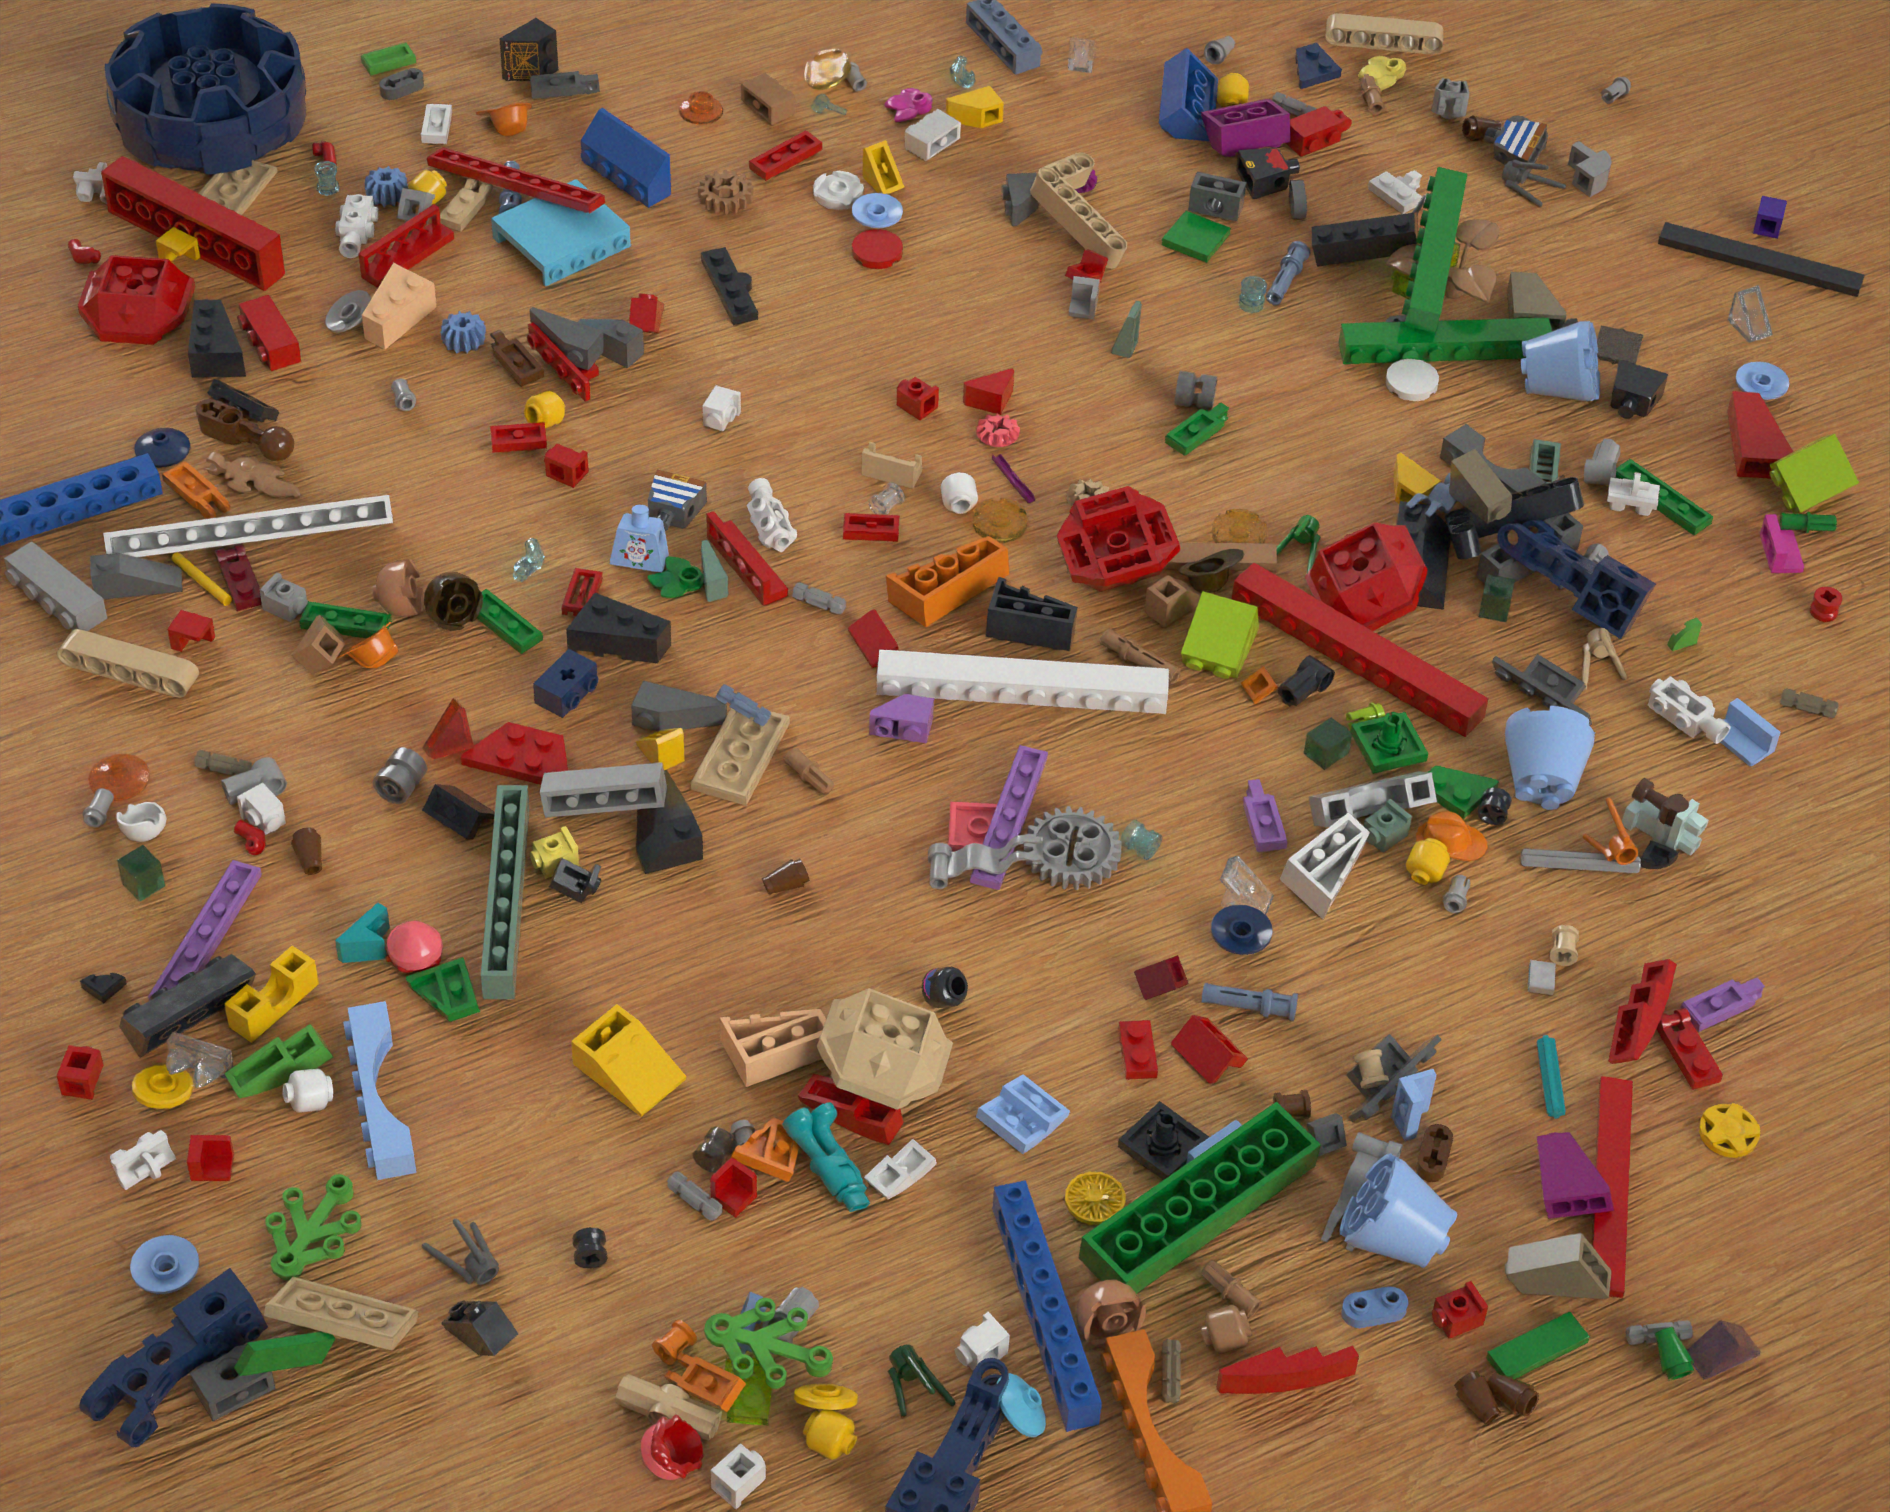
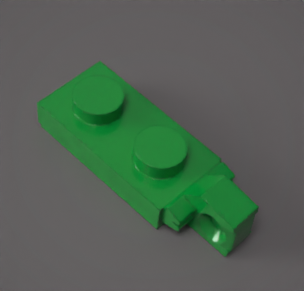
(1197, 429)

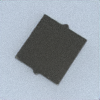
(1618, 345)

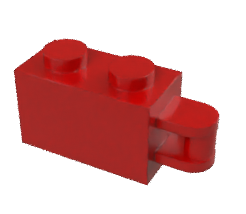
(1317, 130)

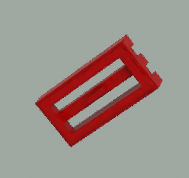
(871, 527)
(576, 608)

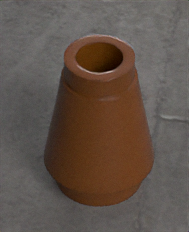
(1476, 127)
(307, 847)
(786, 877)
(1514, 1394)
(1477, 1396)

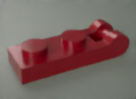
(239, 577)

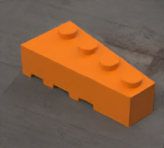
(948, 581)

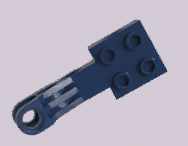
(1605, 591)
(203, 1330)
(947, 1479)

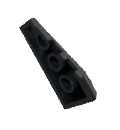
(668, 833)

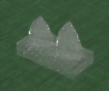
(205, 1058)

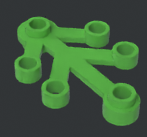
(312, 1230)
(764, 1341)

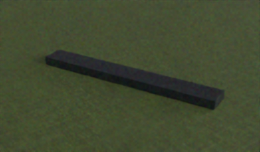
(1761, 259)

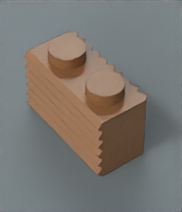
(768, 98)

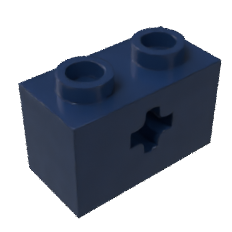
(565, 683)

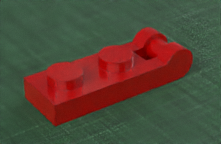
(1689, 1050)

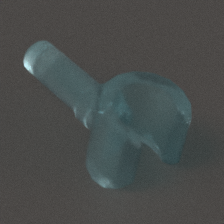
(822, 102)

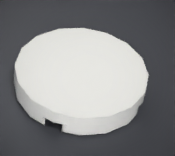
(837, 190)
(1412, 379)

